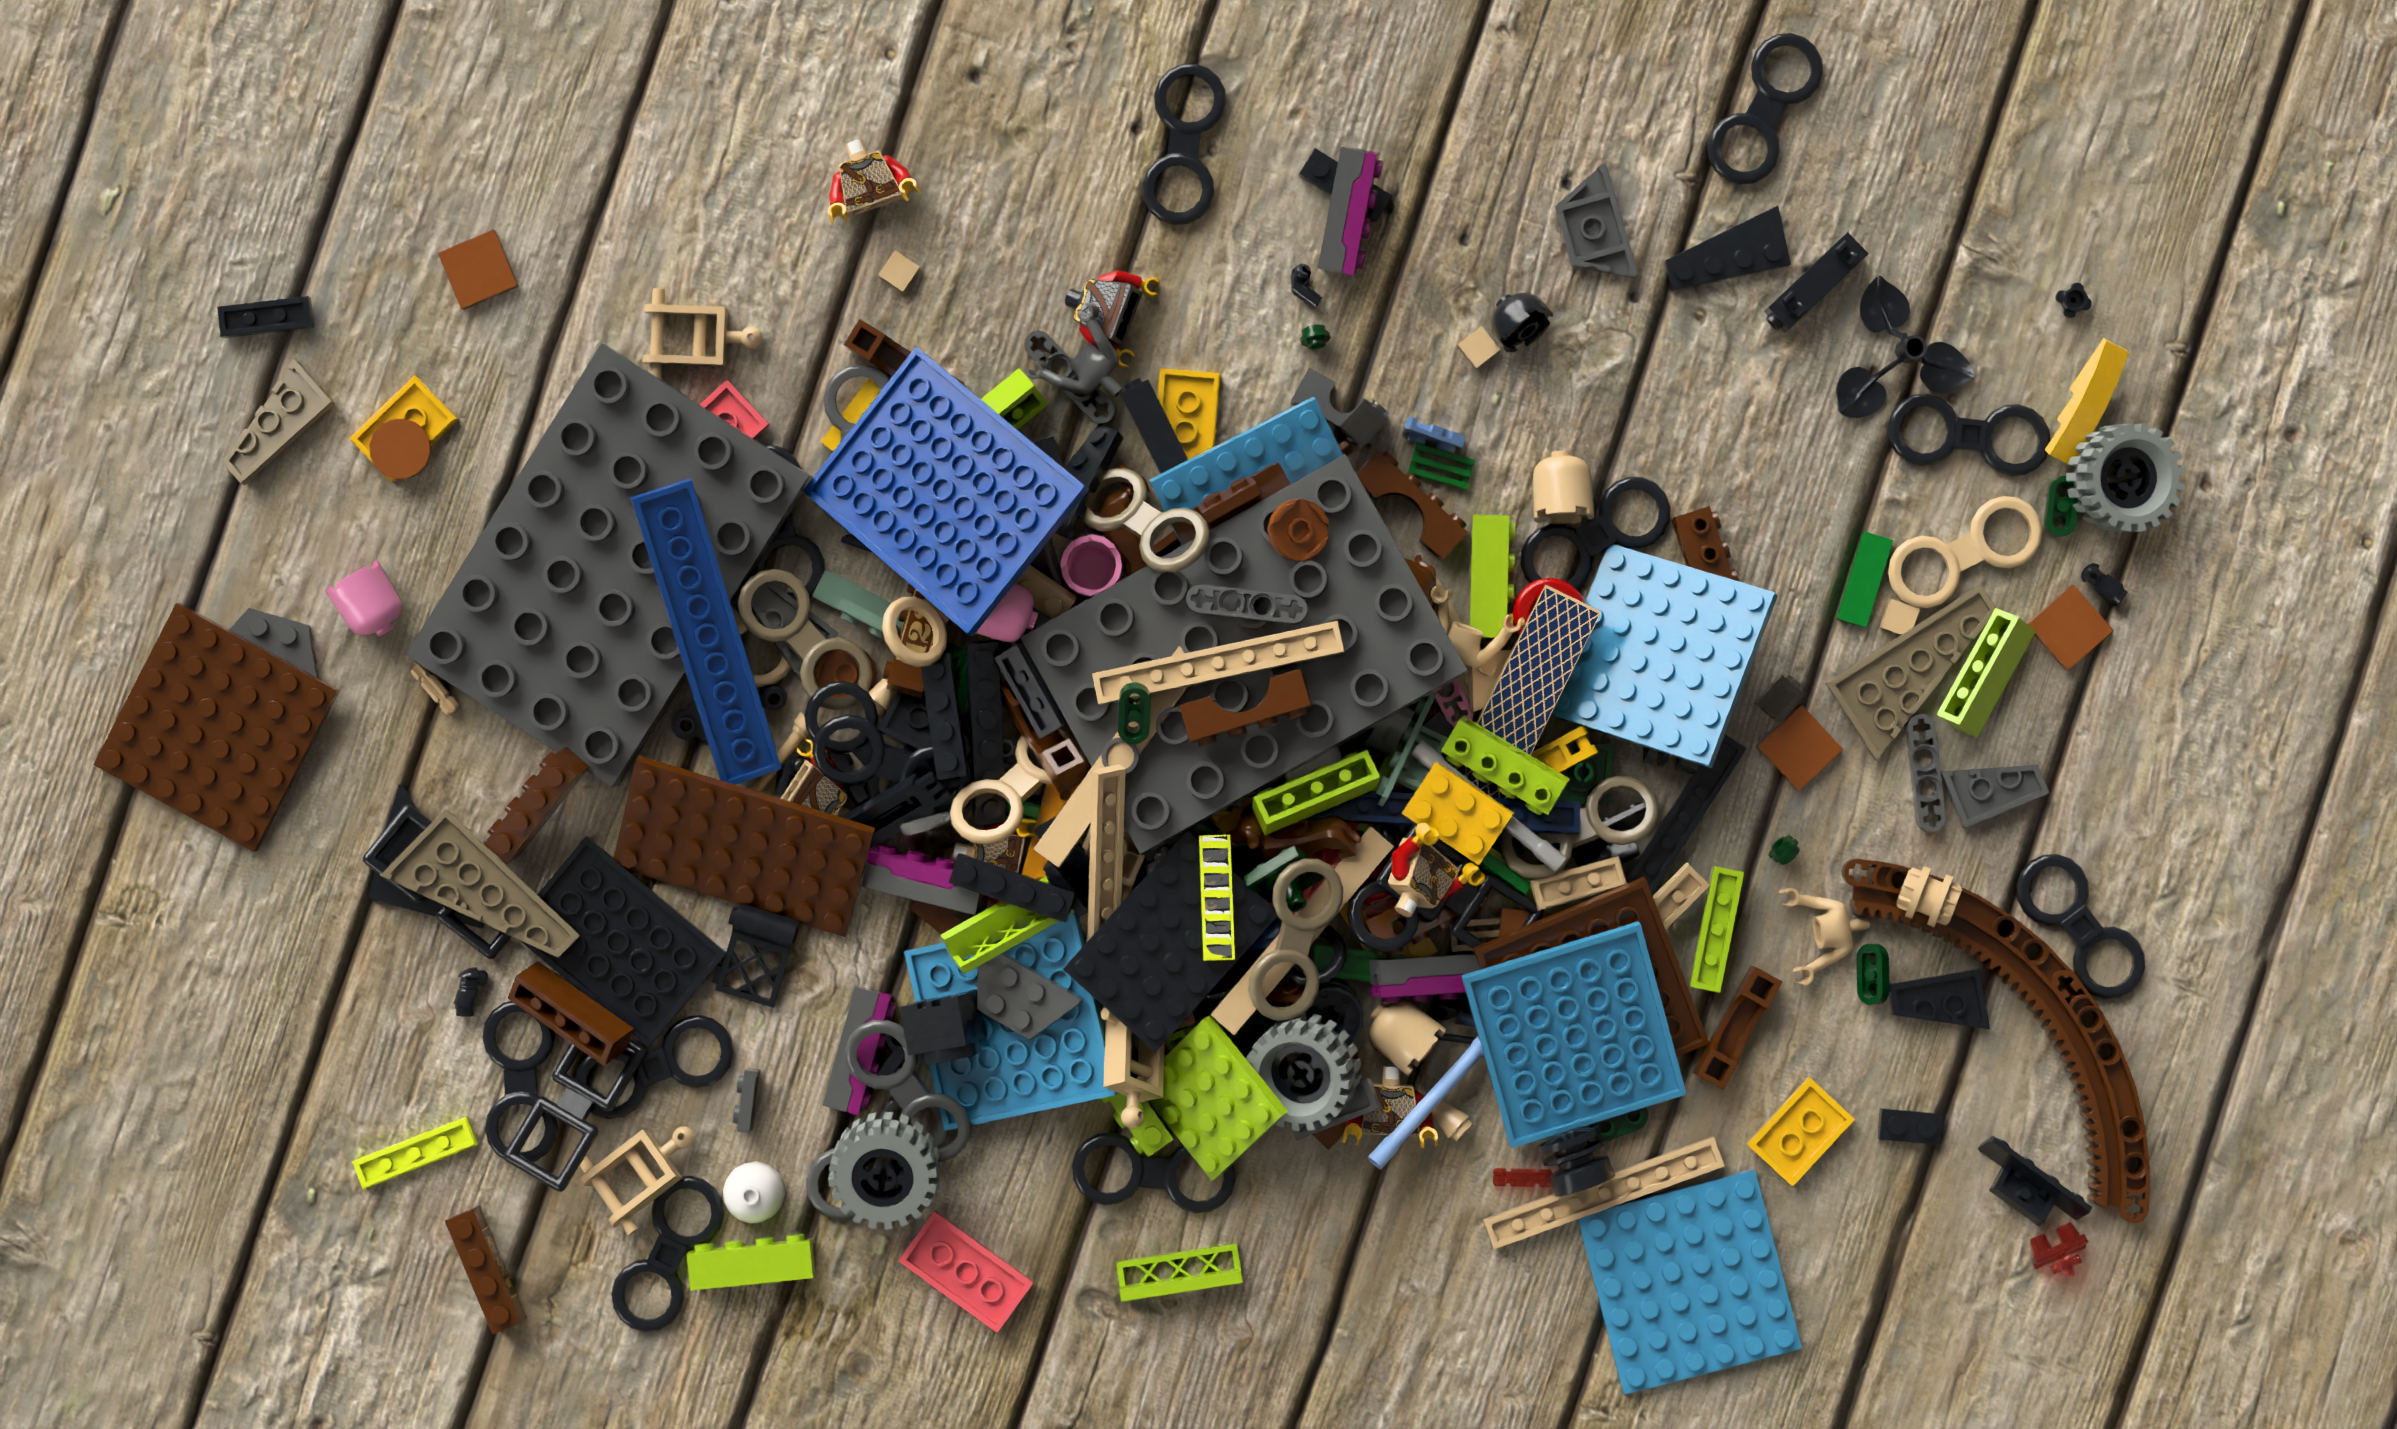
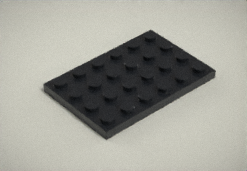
(632, 944)
(1150, 950)

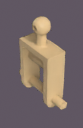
(700, 313)
(1119, 1065)
(595, 1173)

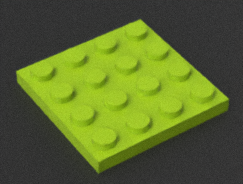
(1215, 1099)

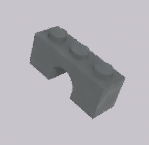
(1321, 387)

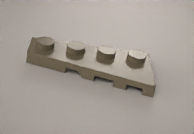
(285, 416)

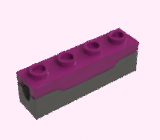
(1349, 210)
(918, 879)
(1420, 976)
(843, 1089)

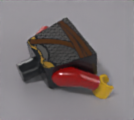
(1117, 300)

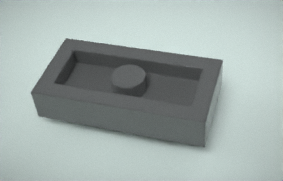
(745, 1112)

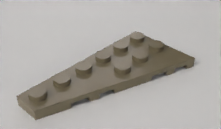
(1897, 678)
(467, 877)

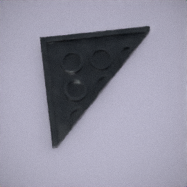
(384, 891)

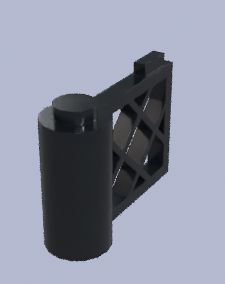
(763, 930)

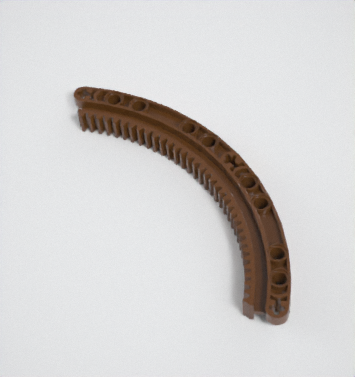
(2104, 1083)

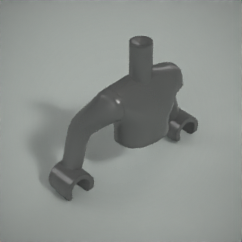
(1090, 364)

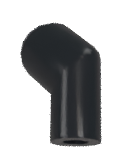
(1301, 286)
(787, 774)

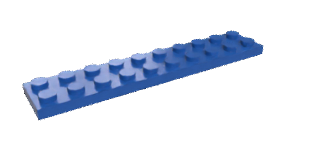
(706, 632)

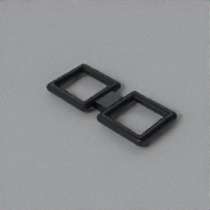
(1467, 899)
(444, 913)
(573, 1110)

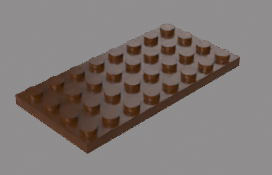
(742, 845)

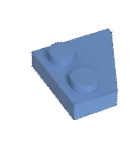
(1420, 433)

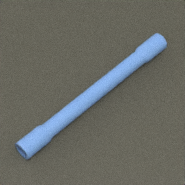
(1391, 1144)

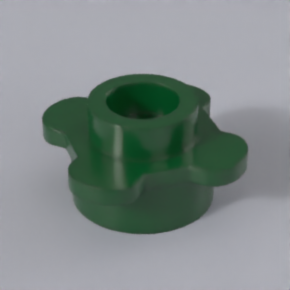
(1784, 850)

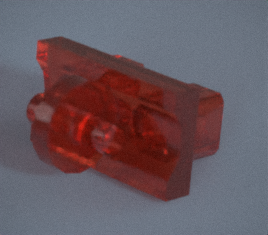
(2070, 1243)

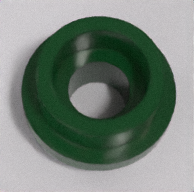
(1314, 337)

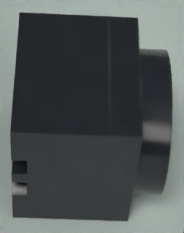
(943, 1027)

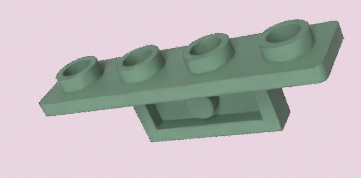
(854, 602)
(1405, 767)

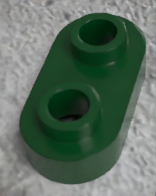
(2060, 507)
(1134, 711)
(1872, 974)
(1621, 1125)

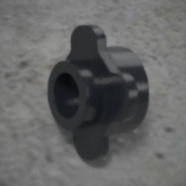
(2077, 292)

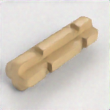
(435, 689)

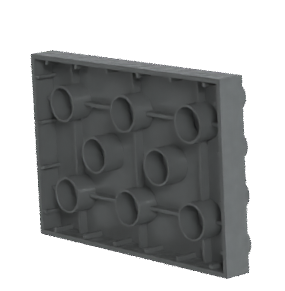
(1359, 578)
(559, 596)

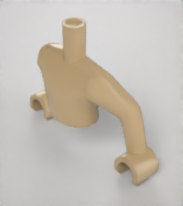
(1467, 638)
(1829, 930)

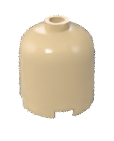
(1562, 489)
(1404, 1033)

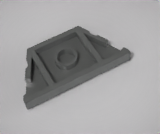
(1594, 227)
(279, 636)
(1021, 996)

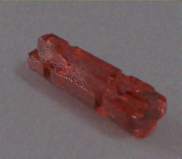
(1521, 1177)

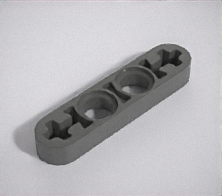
(1049, 344)
(1246, 608)
(1930, 772)

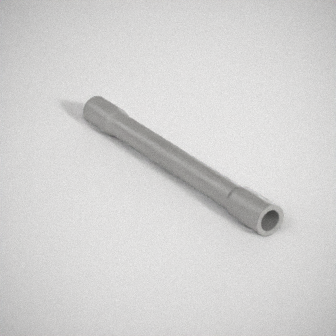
(1539, 847)

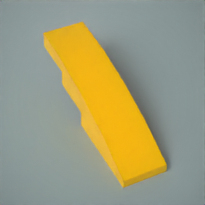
(2090, 399)

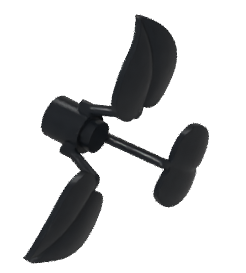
(1942, 368)

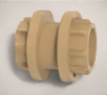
(1929, 896)

